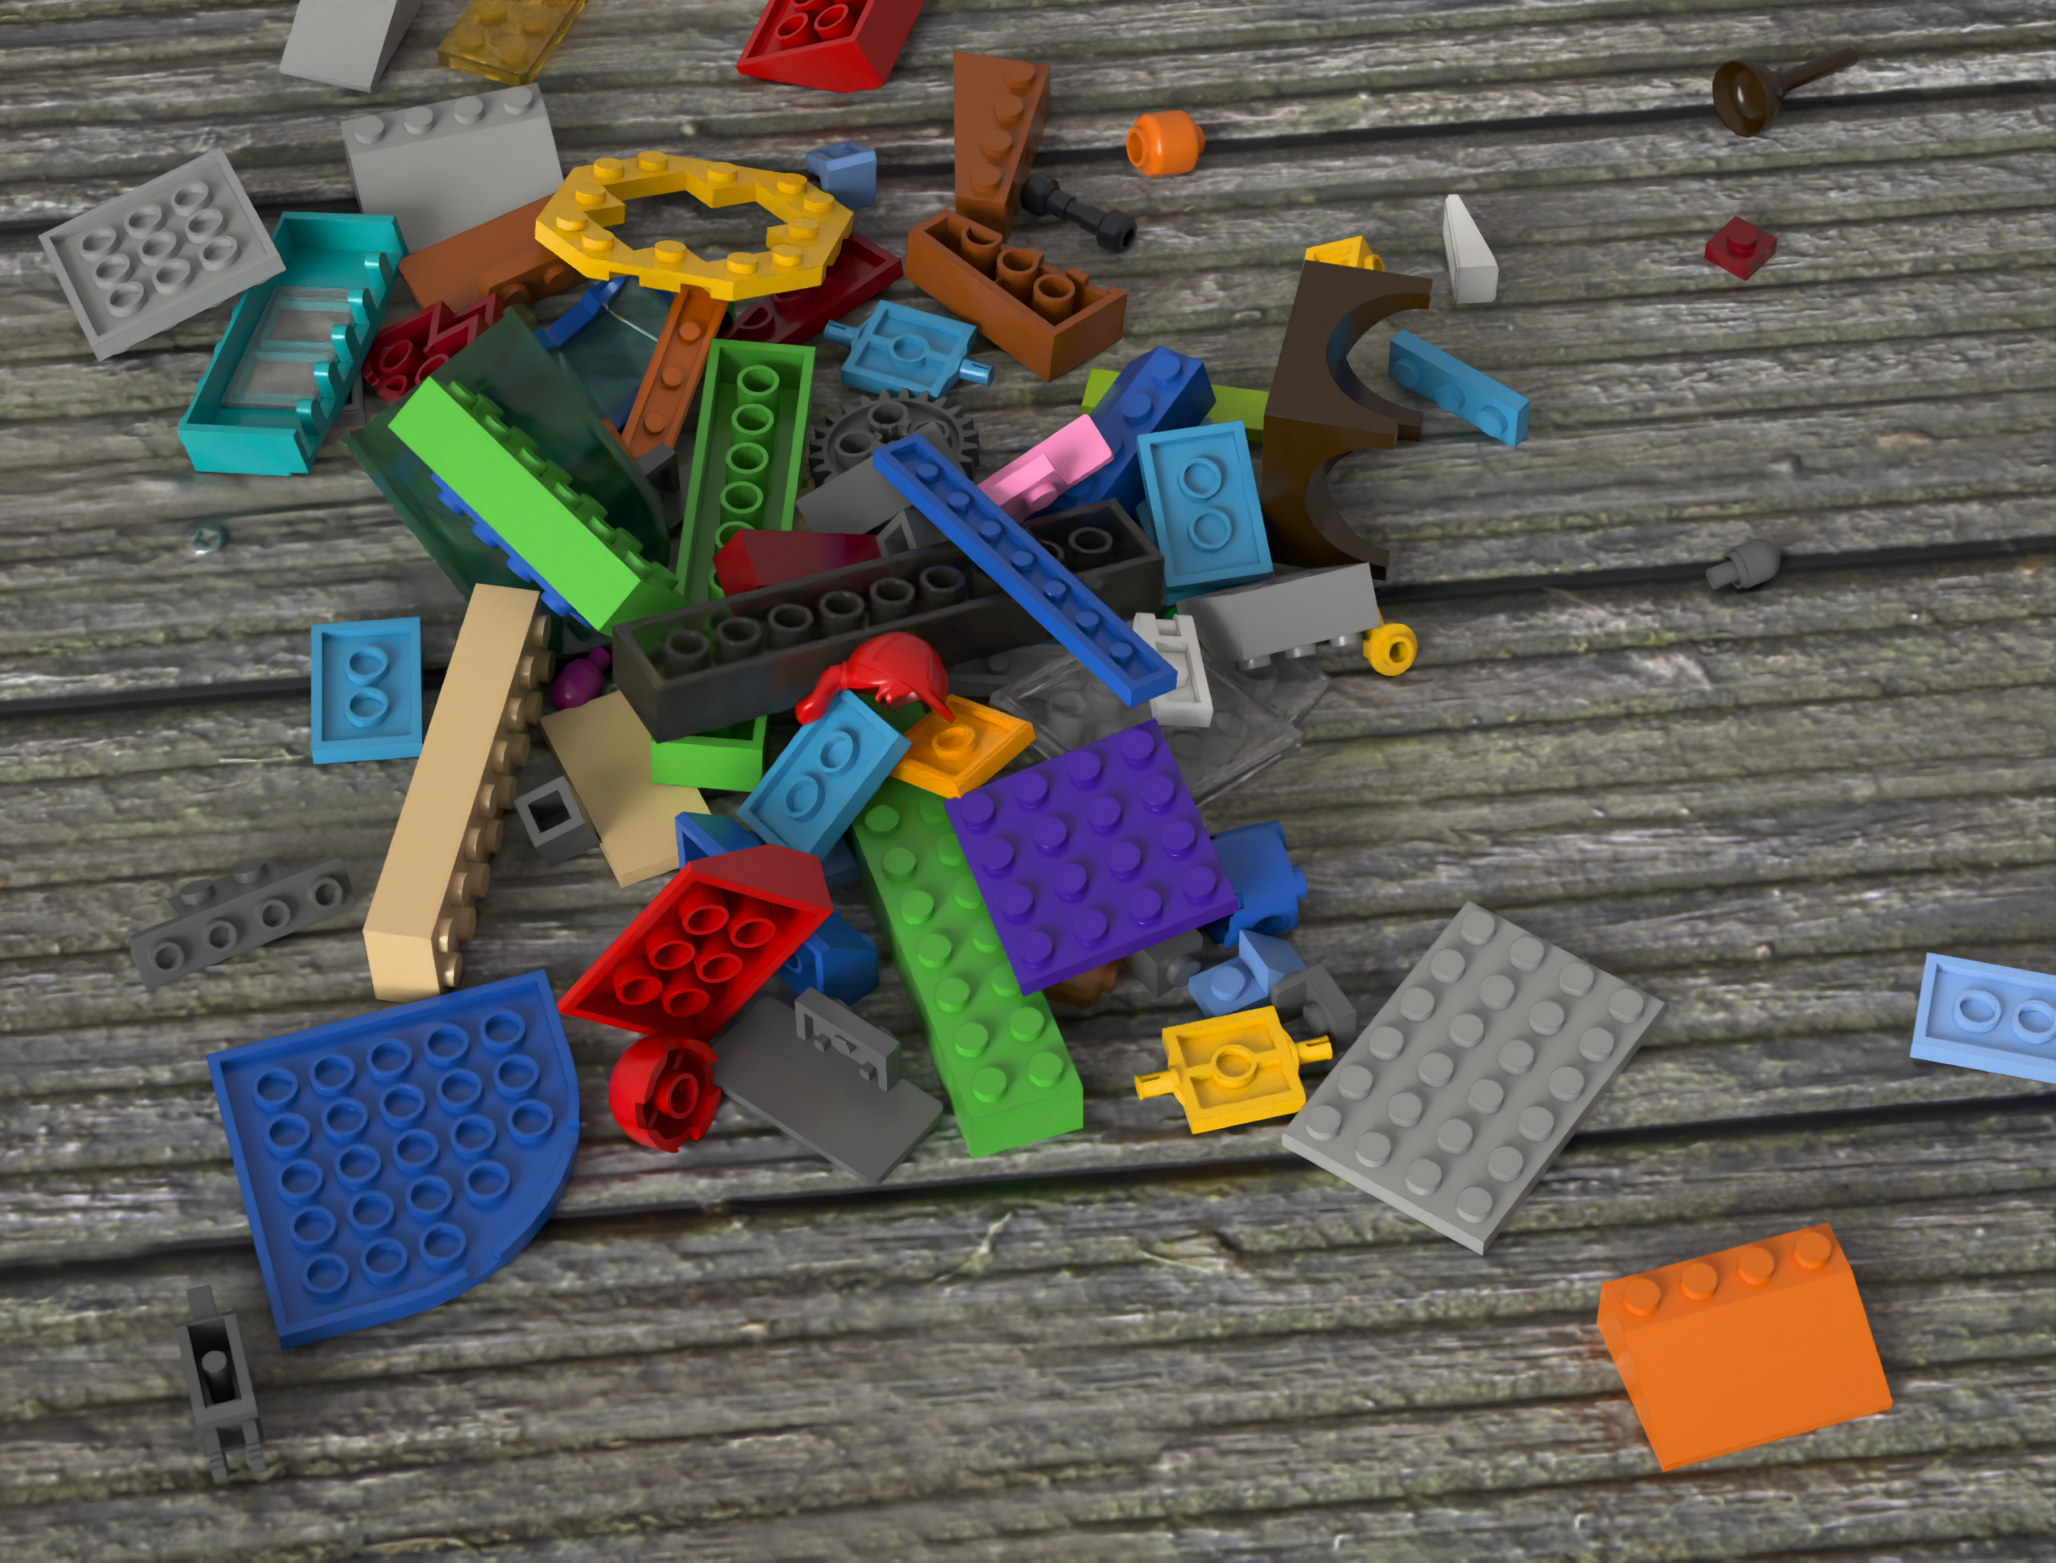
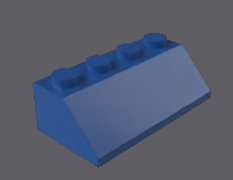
(1149, 396)
(831, 959)

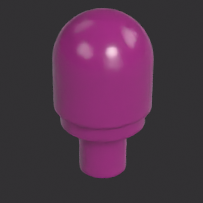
(580, 680)

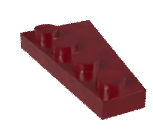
(800, 314)

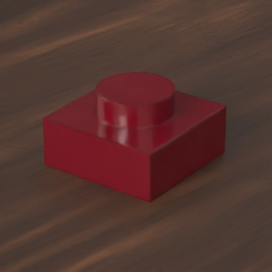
(1740, 248)

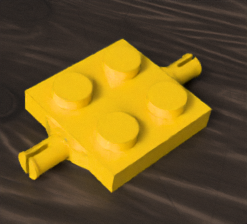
(1233, 1069)

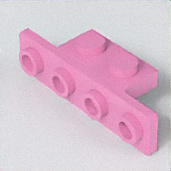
(1048, 469)

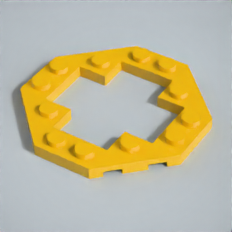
(593, 198)

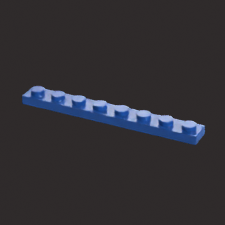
(1026, 570)

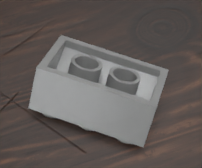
(1285, 614)

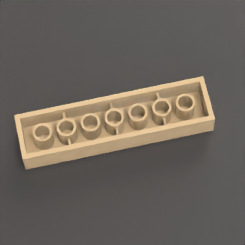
(459, 796)

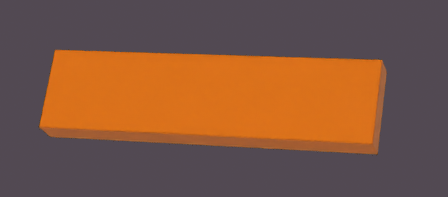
(674, 370)

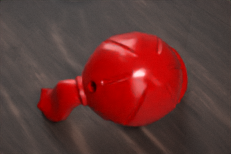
(887, 666)

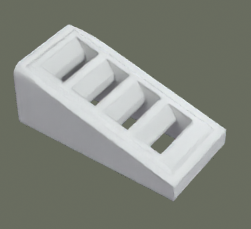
(1468, 256)

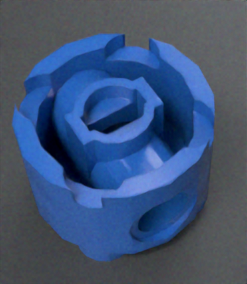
(1261, 880)

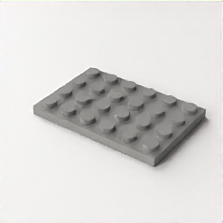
(1473, 1076)

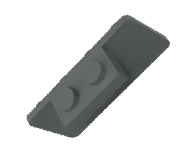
(826, 1082)

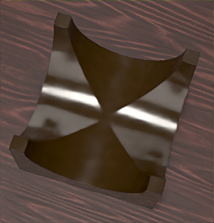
(1325, 412)

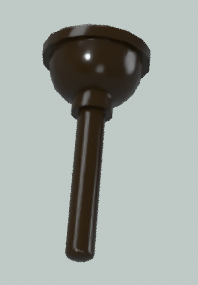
(1751, 94)

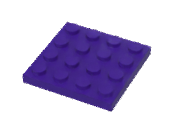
(1090, 857)

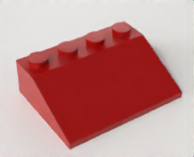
(829, 42)
(705, 943)

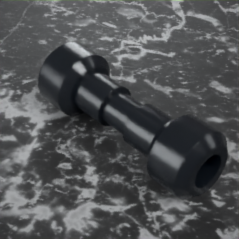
(1043, 196)

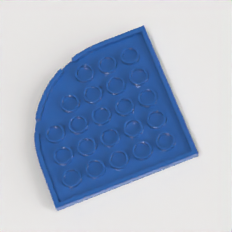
(400, 1151)

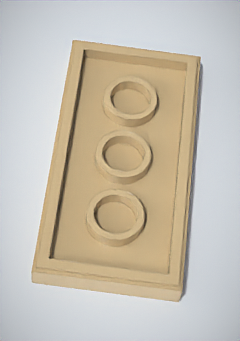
(608, 763)

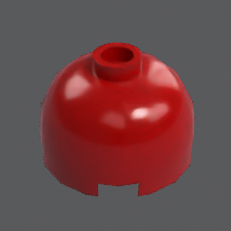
(664, 1090)

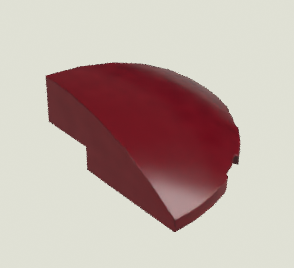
(423, 342)

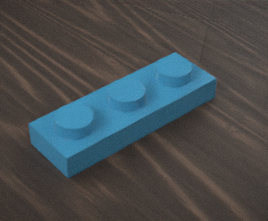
(1458, 388)

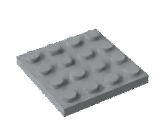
(161, 254)

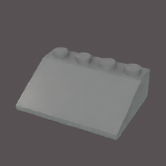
(453, 162)

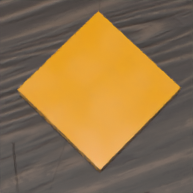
(961, 754)

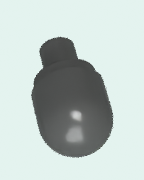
(1746, 565)

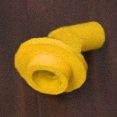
(1390, 647)

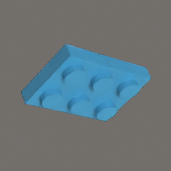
(1204, 506)
(367, 690)
(825, 777)

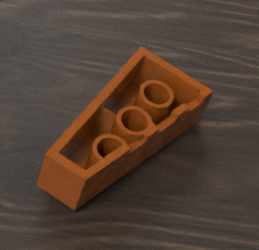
(997, 133)

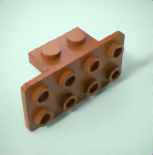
(487, 260)

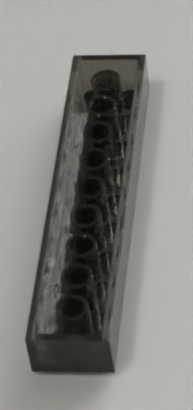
(771, 644)

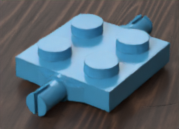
(908, 351)

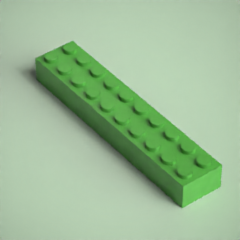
(741, 477)
(987, 1041)

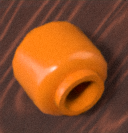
(1165, 143)

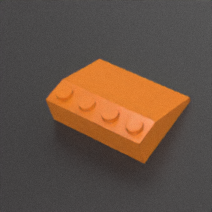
(1743, 1346)

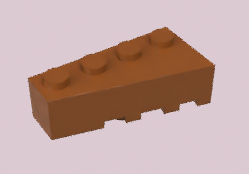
(1013, 297)

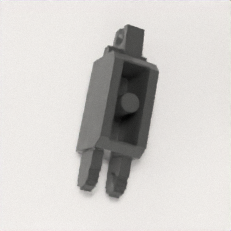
(219, 1384)

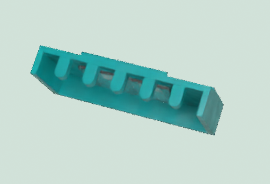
(294, 346)

